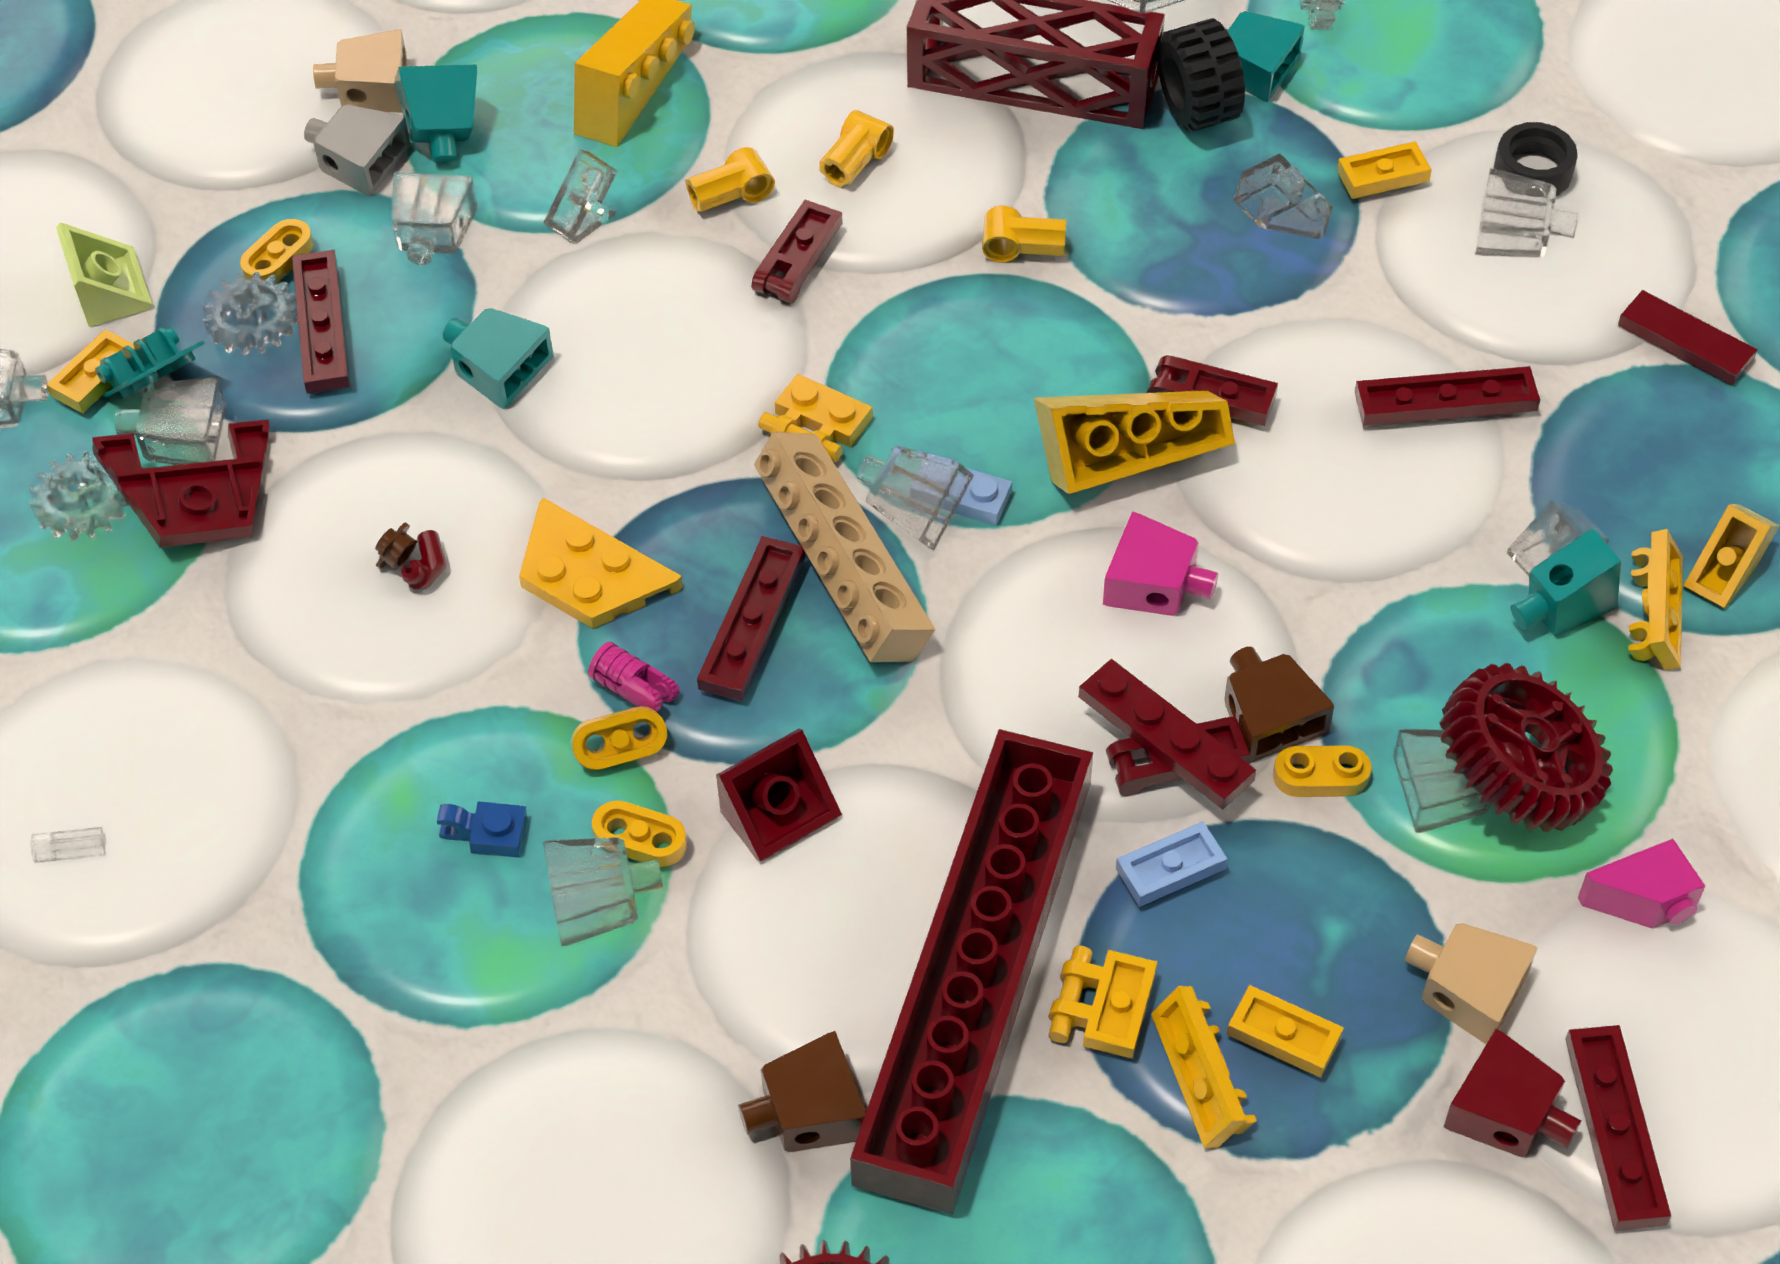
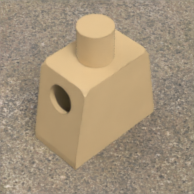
(365, 71)
(1472, 976)

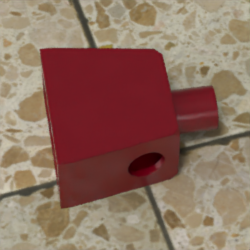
(1510, 1100)

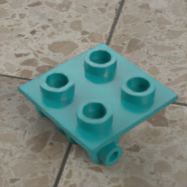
(156, 353)

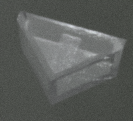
(1548, 533)

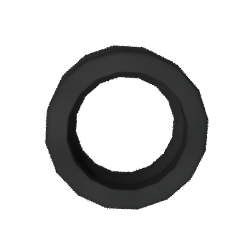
(1541, 139)

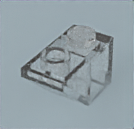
(1282, 199)

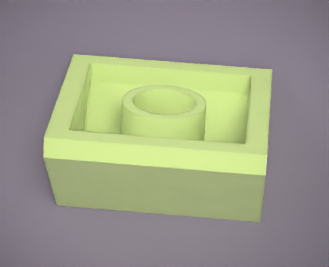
(103, 275)

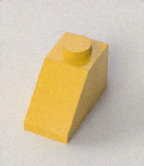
(1731, 554)

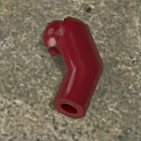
(430, 565)

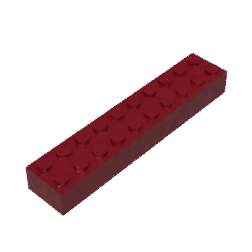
(972, 974)

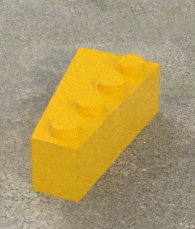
(627, 67)
(1120, 435)

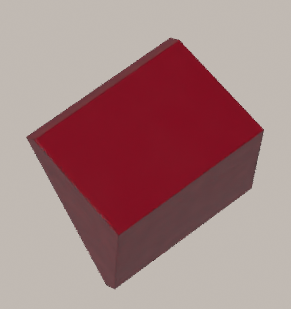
(776, 795)

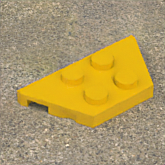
(588, 569)

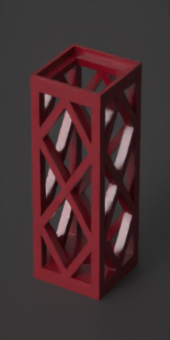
(1067, 58)

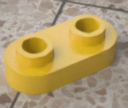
(275, 250)
(618, 738)
(1323, 771)
(642, 831)

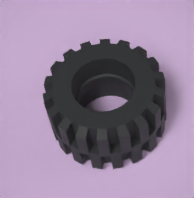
(1201, 74)

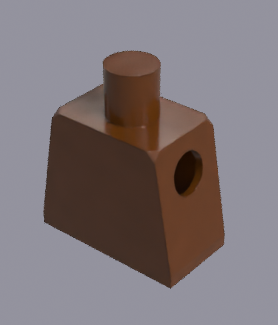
(1275, 703)
(808, 1098)

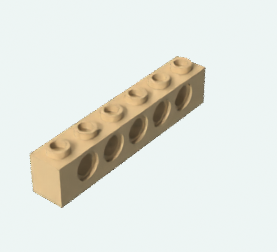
(844, 548)

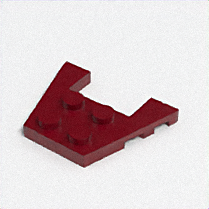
(193, 499)

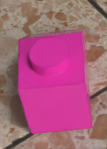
(1645, 887)

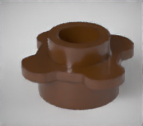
(395, 547)

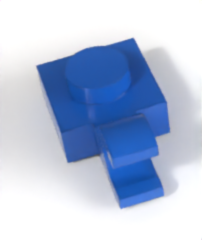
(491, 830)

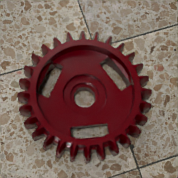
(1488, 740)

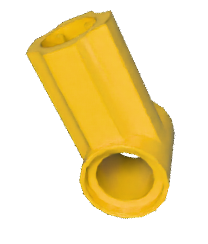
(858, 142)
(741, 176)
(1010, 234)

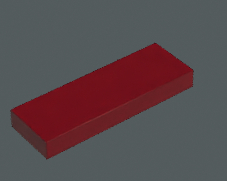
(1687, 337)

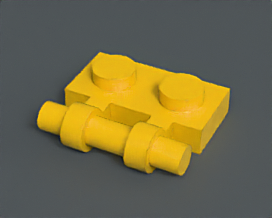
(820, 409)
(1118, 1005)

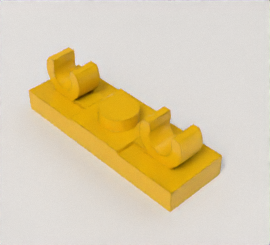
(1660, 601)
(1200, 1067)

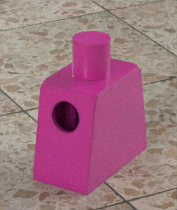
(1155, 569)

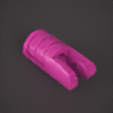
(631, 678)

